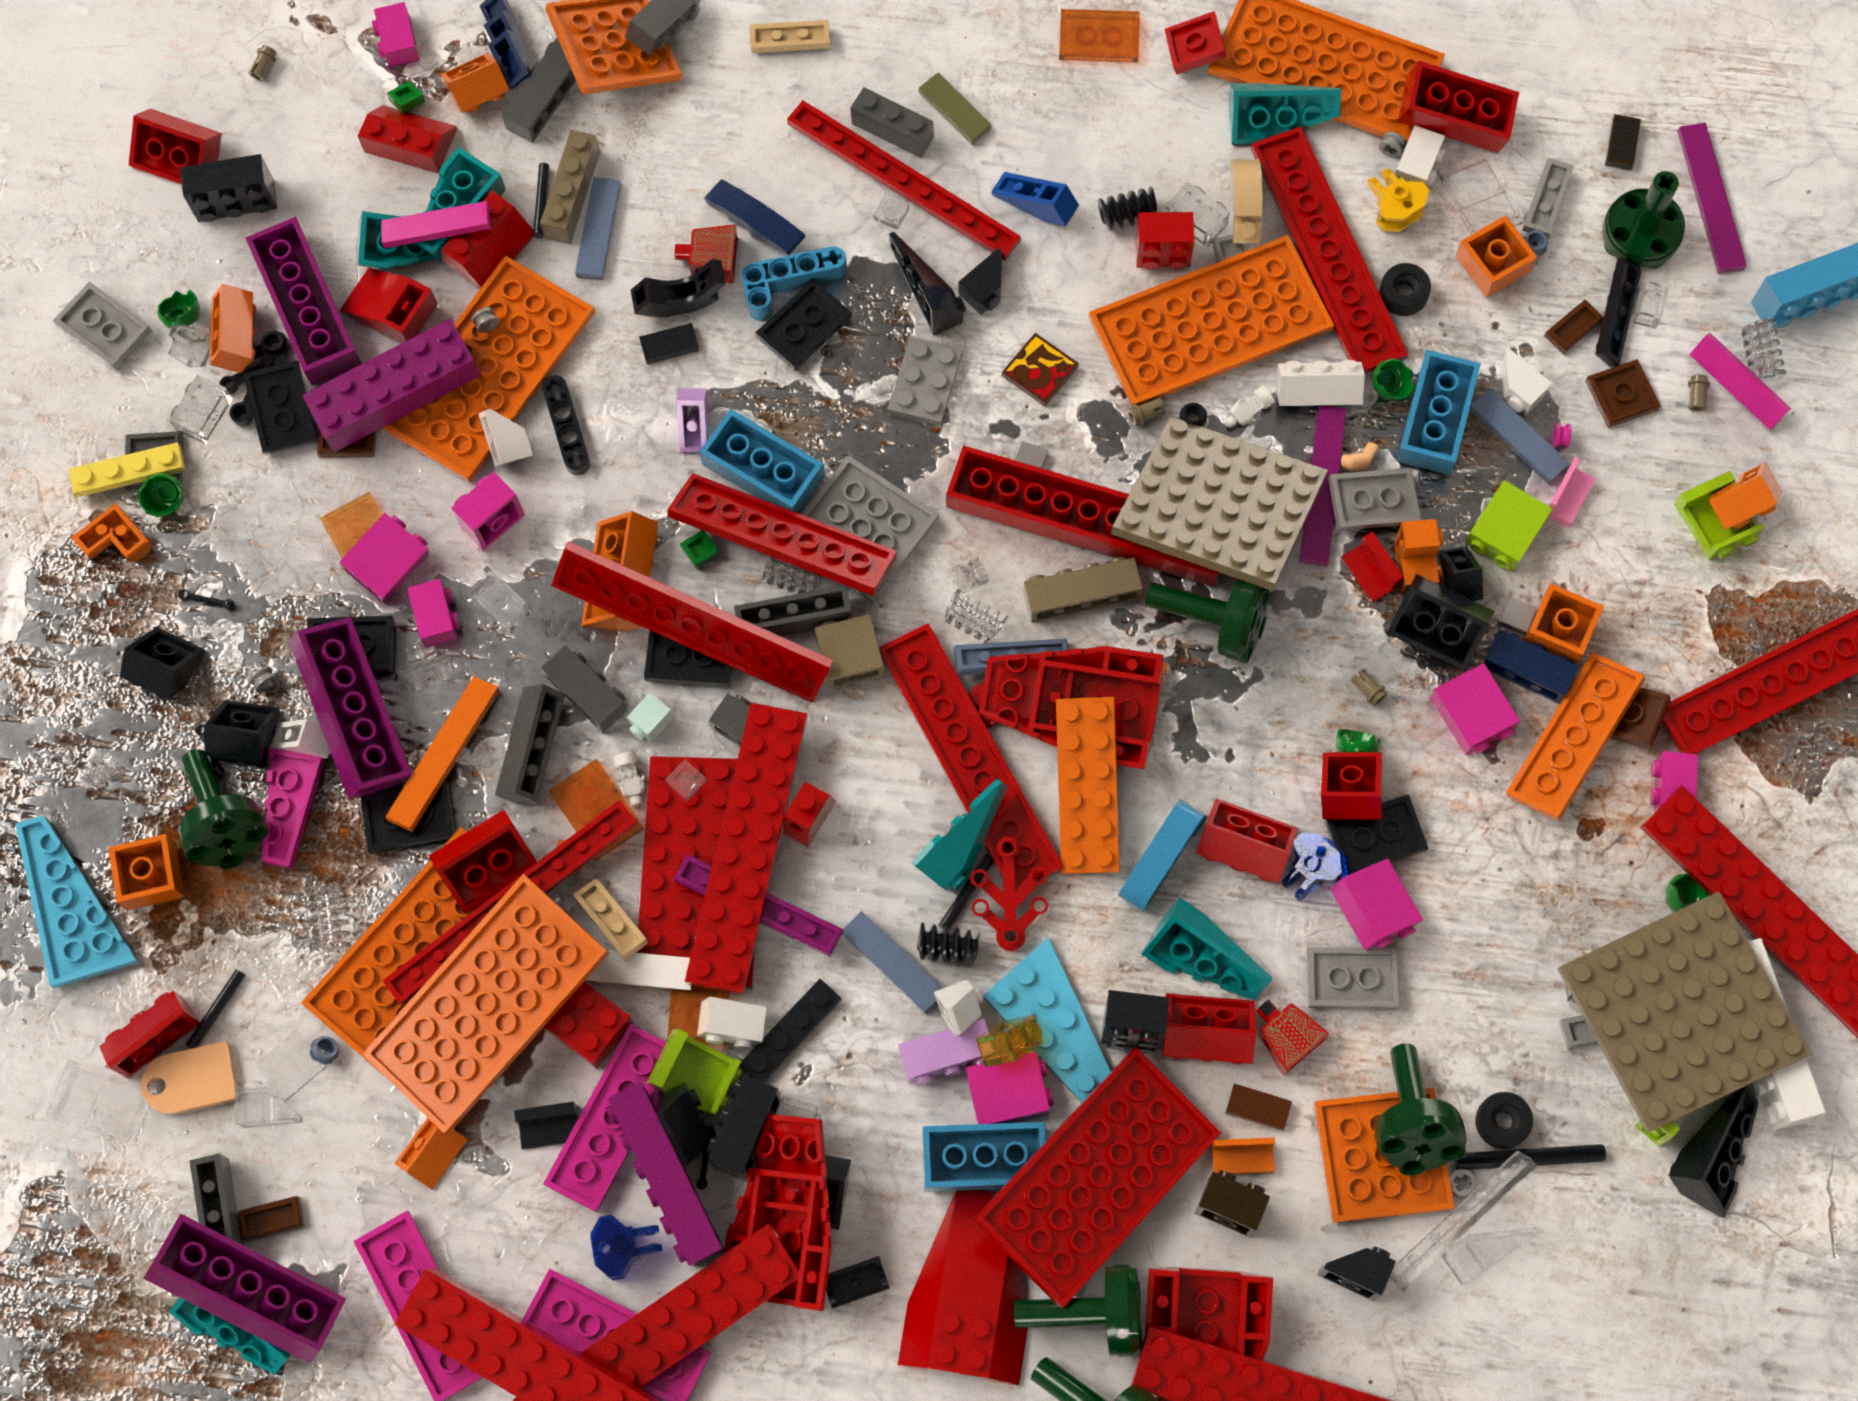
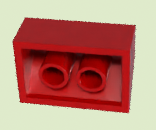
(406, 138)
(166, 143)
(480, 252)
(1246, 841)
(482, 861)
(1210, 1029)
(148, 1034)

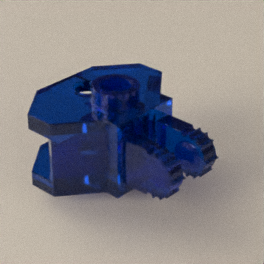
(1314, 864)
(623, 1246)

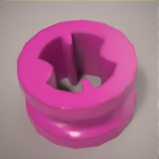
(1561, 435)

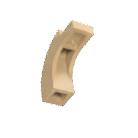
(1247, 200)

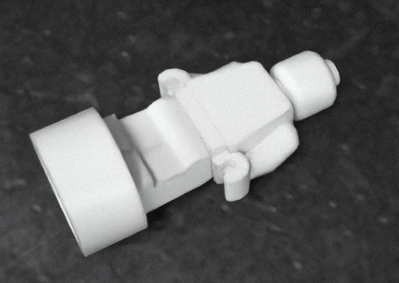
(1244, 411)
(631, 783)

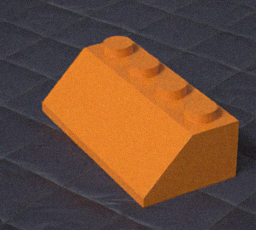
(629, 542)

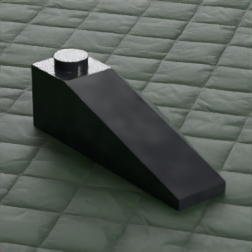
(931, 292)
(1710, 1159)

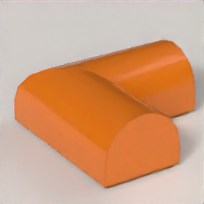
(111, 528)

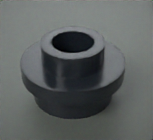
(1196, 409)

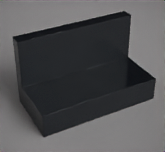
(546, 1124)

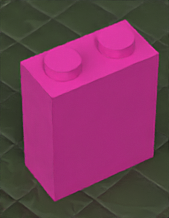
(385, 557)
(1475, 710)
(1377, 905)
(1010, 1091)

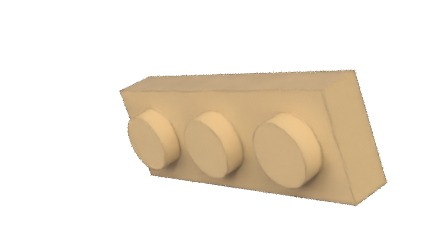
(790, 36)
(610, 919)

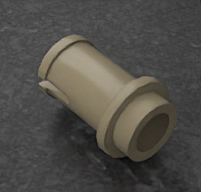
(262, 63)
(1698, 392)
(1146, 411)
(1370, 688)

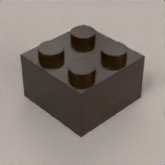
(1232, 1203)

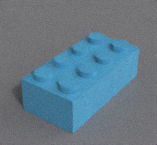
(1809, 287)
(1438, 412)
(762, 463)
(977, 1154)

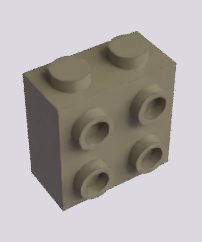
(852, 649)

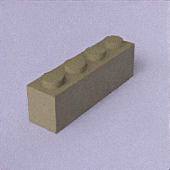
(570, 187)
(1082, 589)

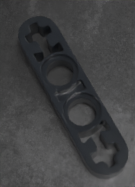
(567, 424)

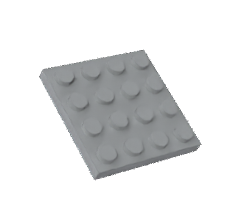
(875, 510)

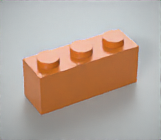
(232, 328)

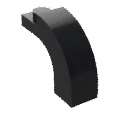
(679, 296)

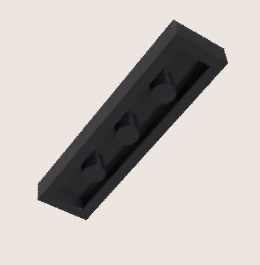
(1618, 311)
(790, 1031)

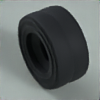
(1405, 274)
(1521, 1120)

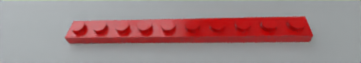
(903, 179)
(546, 874)

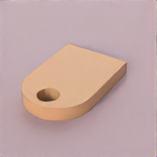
(192, 1079)

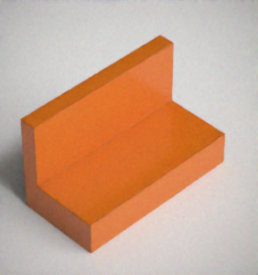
(430, 1153)
(1243, 1156)

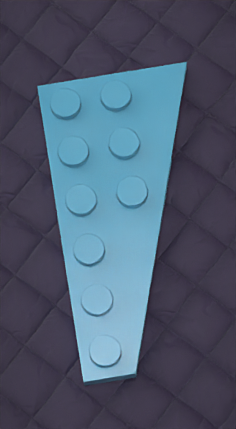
(70, 919)
(1068, 1044)

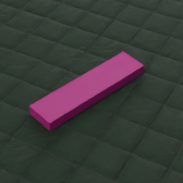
(435, 224)
(1740, 381)

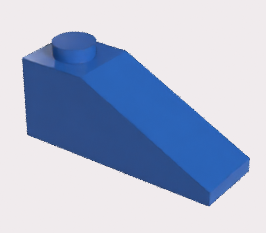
(1038, 197)

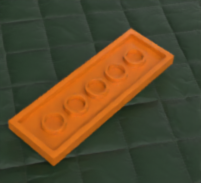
(1575, 736)
(1088, 785)

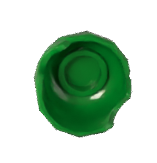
(179, 309)
(1392, 380)
(161, 494)
(1356, 741)
(1683, 892)

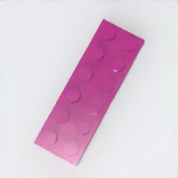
(594, 1149)
(396, 1261)
(584, 1317)

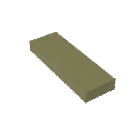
(954, 108)

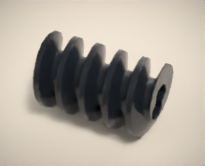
(1123, 208)
(947, 945)

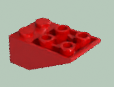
(390, 304)

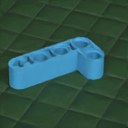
(794, 279)
(1162, 854)

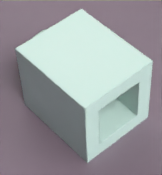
(649, 718)

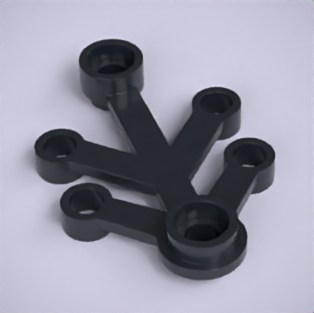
(269, 355)

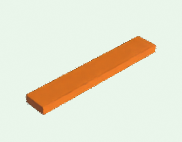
(442, 754)

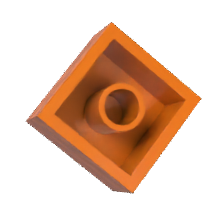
(1496, 256)
(1564, 623)
(146, 872)

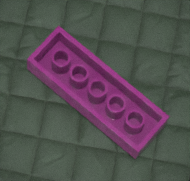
(303, 301)
(391, 385)
(350, 708)
(667, 1177)
(245, 1288)

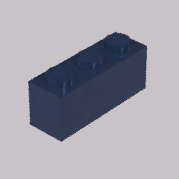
(1530, 666)

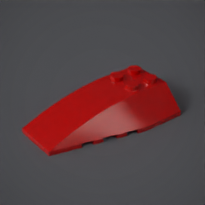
(1025, 687)
(792, 1195)
(965, 1301)
(1212, 1307)

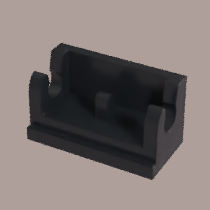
(856, 1282)

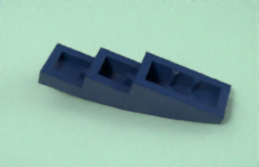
(506, 41)
(755, 217)

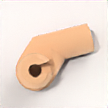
(1360, 461)

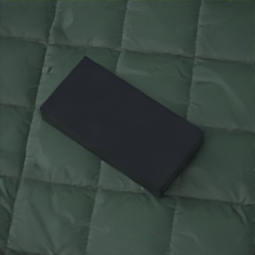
(669, 343)

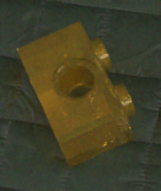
(1009, 1040)

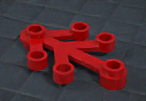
(1009, 899)

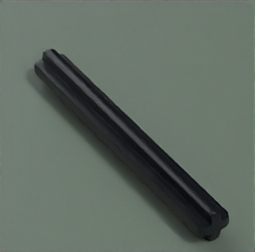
(1540, 1156)

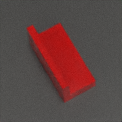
(1373, 568)

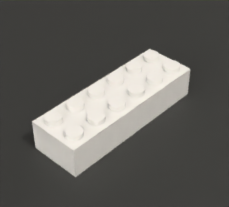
(1790, 1092)

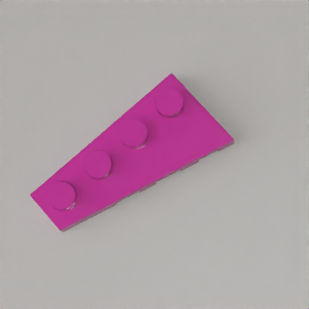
(291, 791)

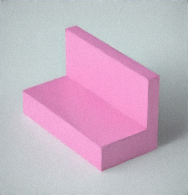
(1571, 494)

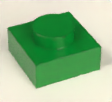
(406, 97)
(699, 549)

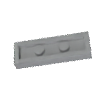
(1548, 197)

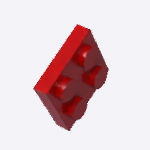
(1195, 42)

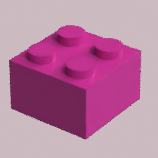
(488, 510)

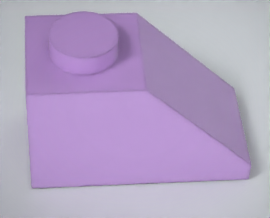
(692, 419)

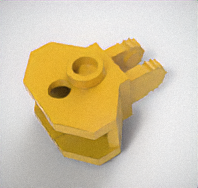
(1399, 203)

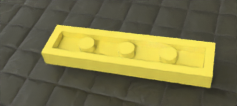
(126, 469)

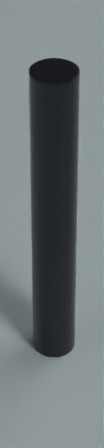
(541, 198)
(965, 893)
(215, 1009)

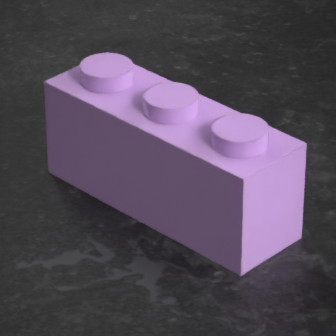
(941, 1053)

